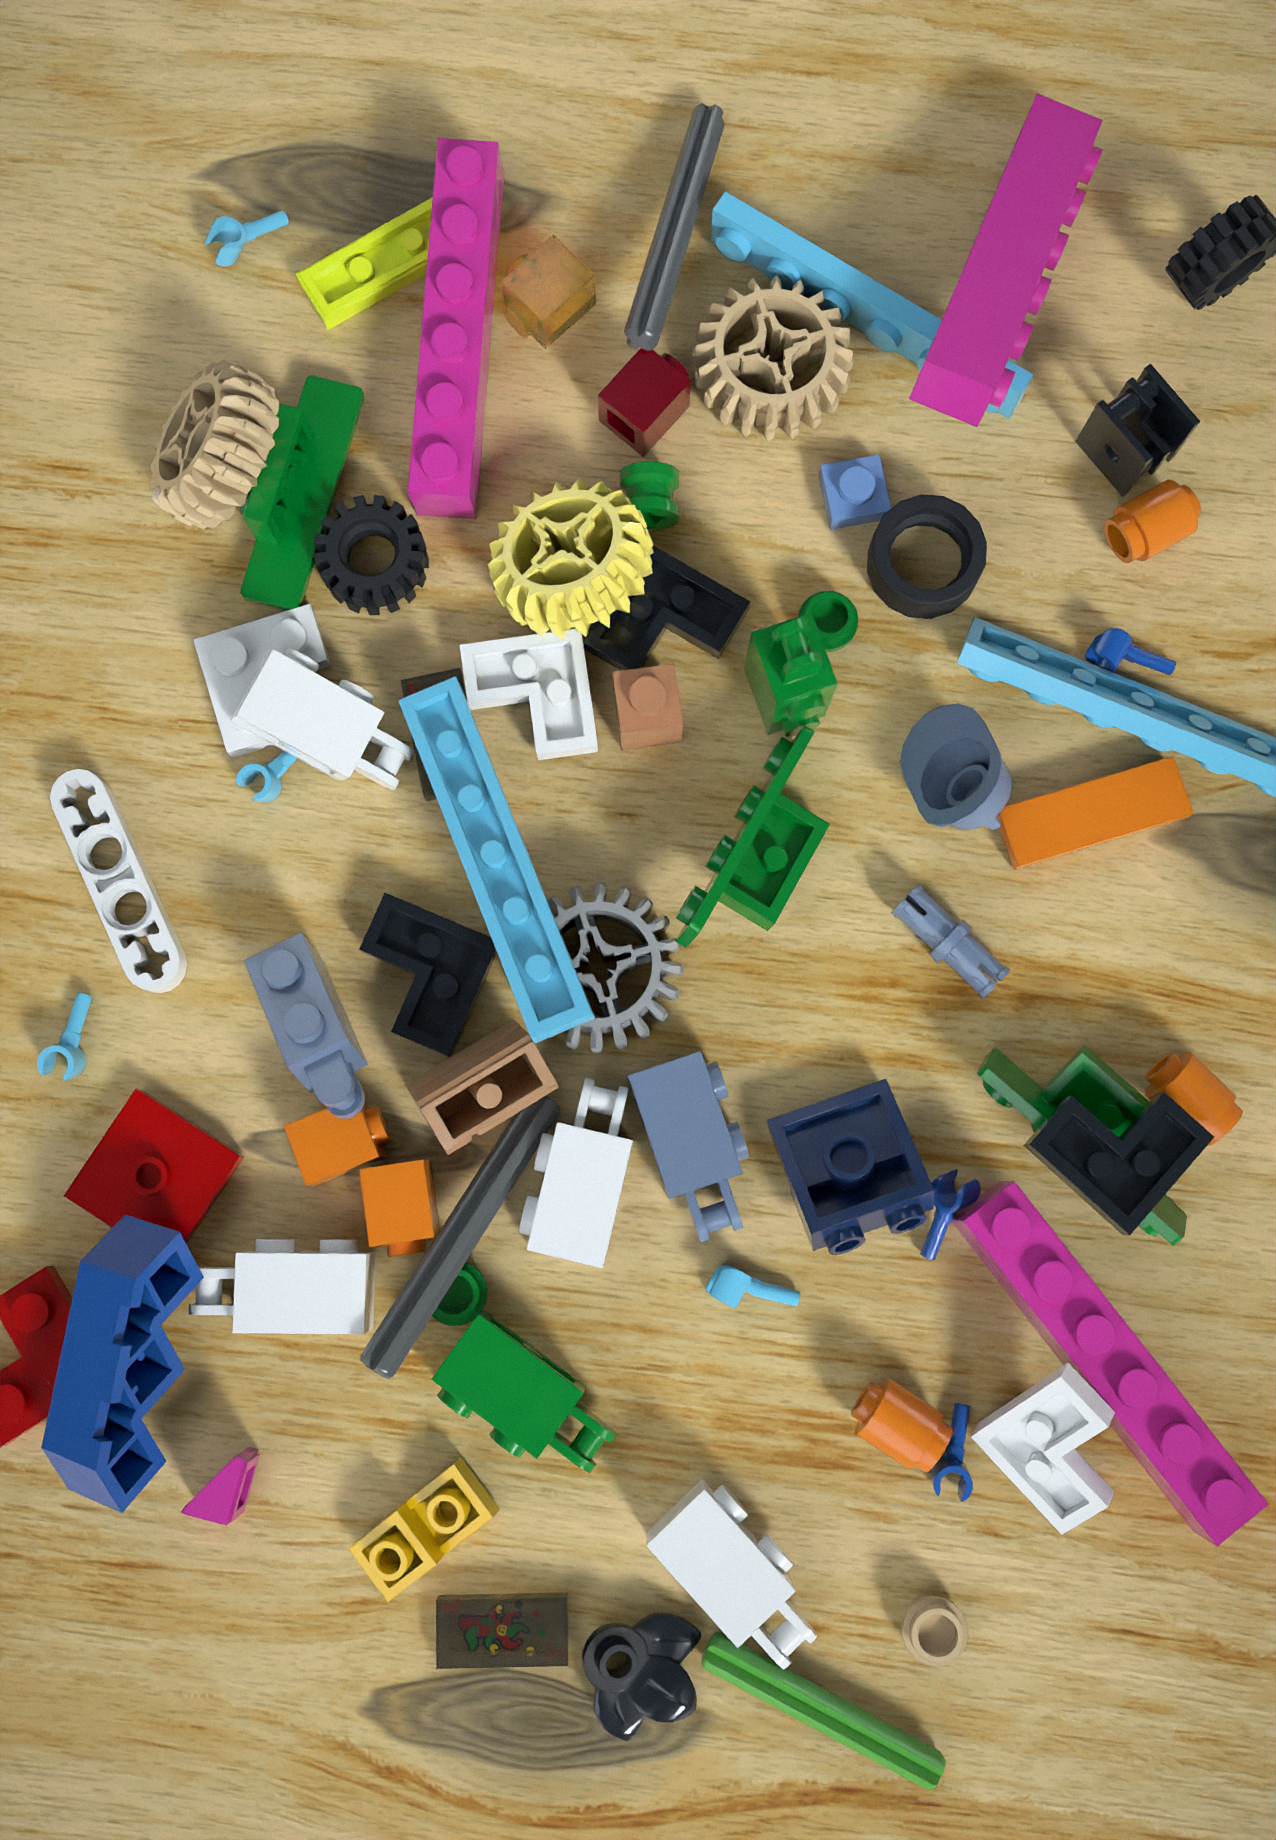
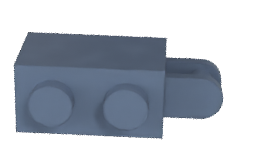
(310, 1023)
(691, 1135)

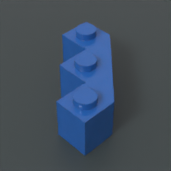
(117, 1361)

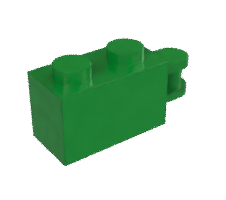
(790, 675)
(518, 1393)

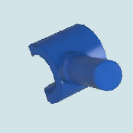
(1116, 644)
(947, 1203)
(954, 1455)

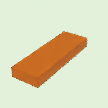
(1094, 812)

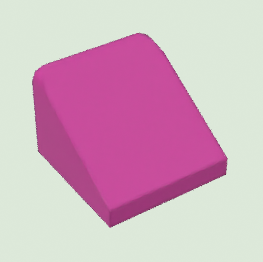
(227, 1492)

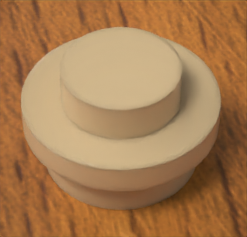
(934, 1630)

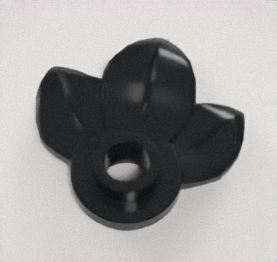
(648, 1680)

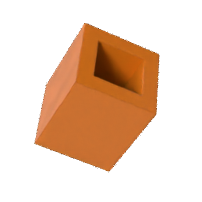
(337, 1146)
(400, 1206)

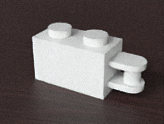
(318, 719)
(579, 1182)
(294, 1289)
(730, 1570)

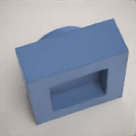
(854, 491)

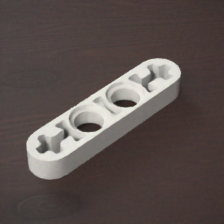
(111, 884)

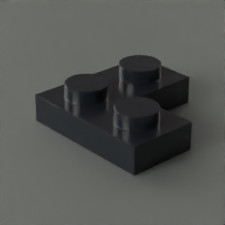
(673, 600)
(447, 964)
(1123, 1173)

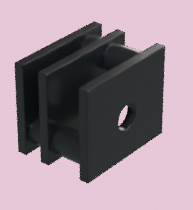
(1143, 427)

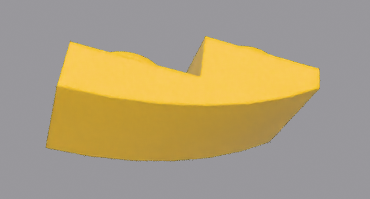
(424, 1529)

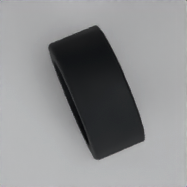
(943, 515)

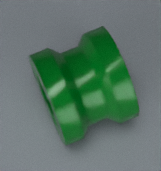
(651, 490)

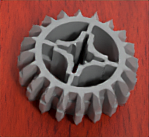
(627, 959)

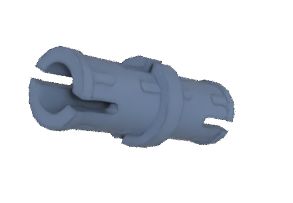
(950, 941)

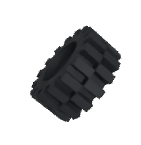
(1224, 252)
(366, 521)

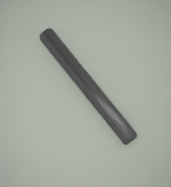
(674, 228)
(458, 1238)

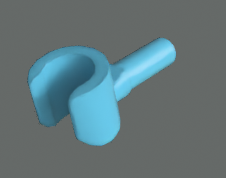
(236, 234)
(272, 774)
(68, 1042)
(730, 1284)

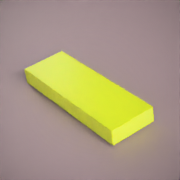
(369, 267)

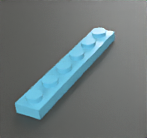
(879, 312)
(1120, 702)
(496, 861)

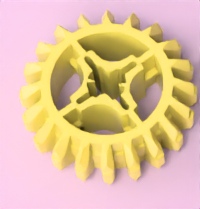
(571, 558)

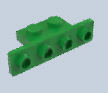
(298, 490)
(766, 856)
(1099, 1091)

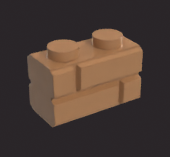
(482, 1086)

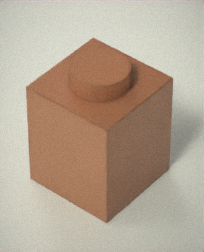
(648, 706)

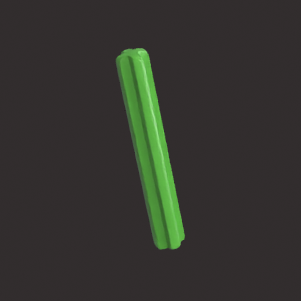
(824, 1711)

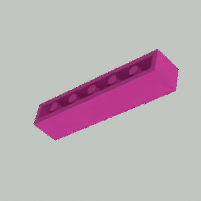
(1007, 263)
(456, 329)
(1106, 1353)

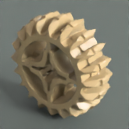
(812, 339)
(214, 445)

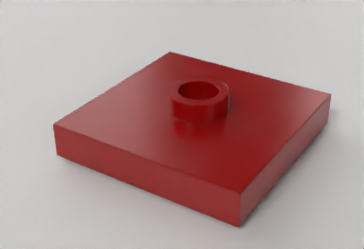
(154, 1169)

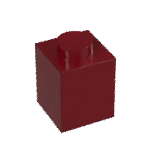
(645, 399)

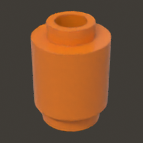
(1152, 521)
(1196, 1091)
(901, 1425)

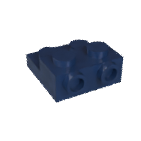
(852, 1167)

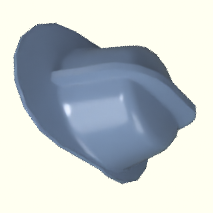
(955, 769)

